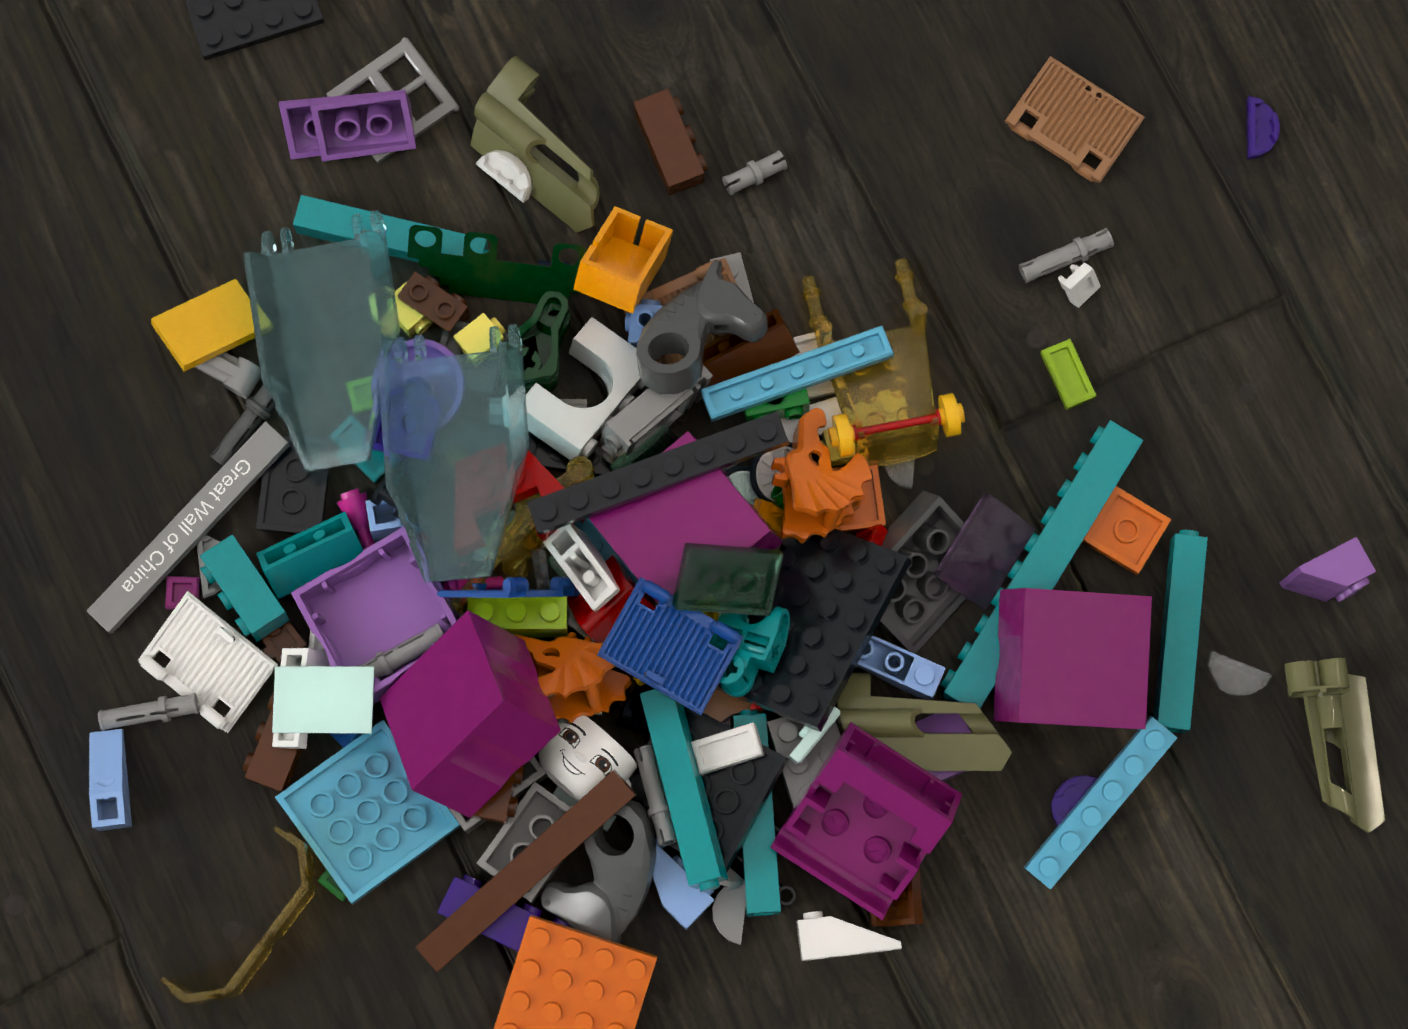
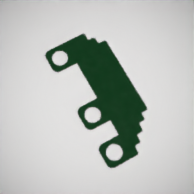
(490, 278)

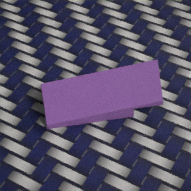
(348, 125)

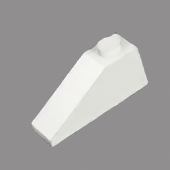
(583, 565)
(832, 937)

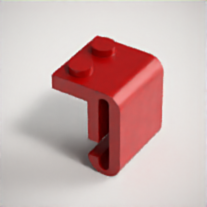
(599, 623)

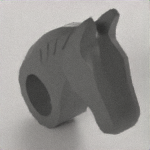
(683, 326)
(619, 883)

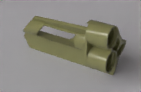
(510, 126)
(1341, 715)
(894, 724)

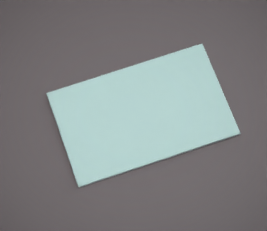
(323, 699)

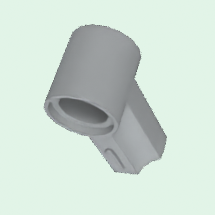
(235, 374)

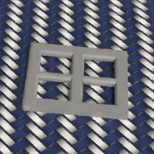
(372, 73)

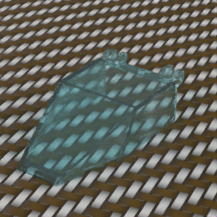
(318, 338)
(454, 450)

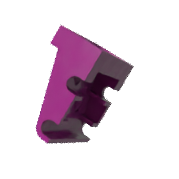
(867, 821)

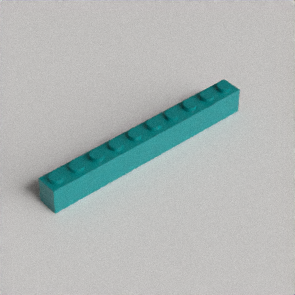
(1047, 553)

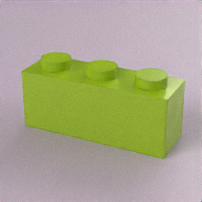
(524, 614)

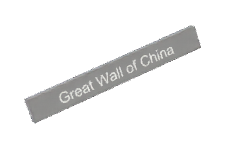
(188, 528)

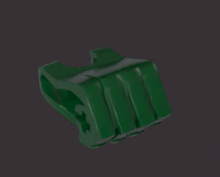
(549, 335)

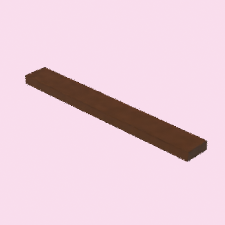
(525, 870)

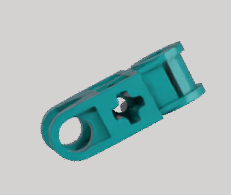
(755, 650)

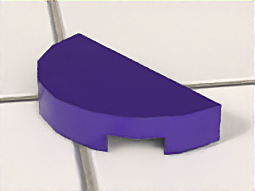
(1262, 128)
(1068, 795)

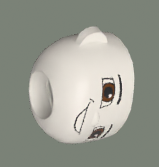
(583, 757)

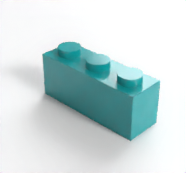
(309, 554)
(243, 589)

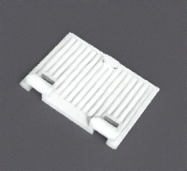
(208, 661)

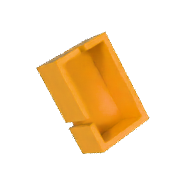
(618, 269)

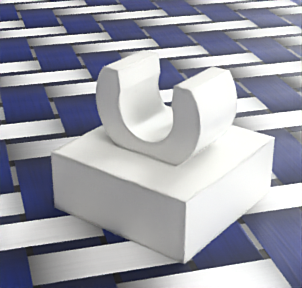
(1080, 284)

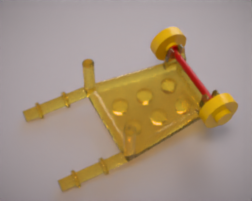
(890, 403)

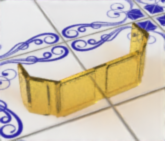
(264, 946)

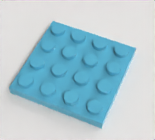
(364, 814)

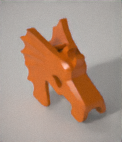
(812, 491)
(575, 676)

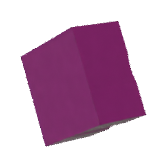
(701, 511)
(1073, 658)
(468, 714)

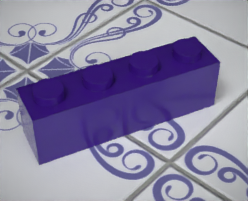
(507, 928)

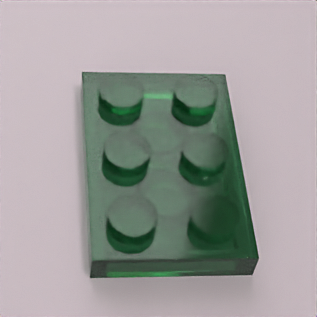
(727, 579)

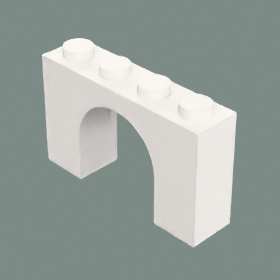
(574, 429)

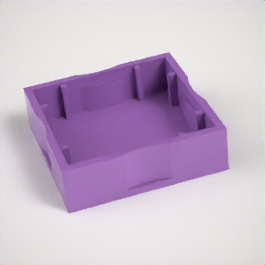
(373, 606)

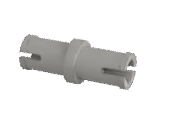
(754, 172)

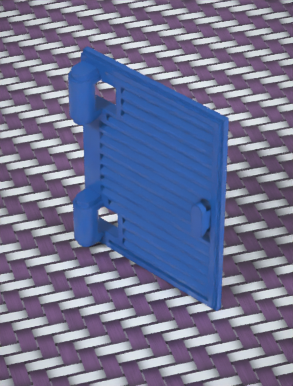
(516, 587)
(669, 647)

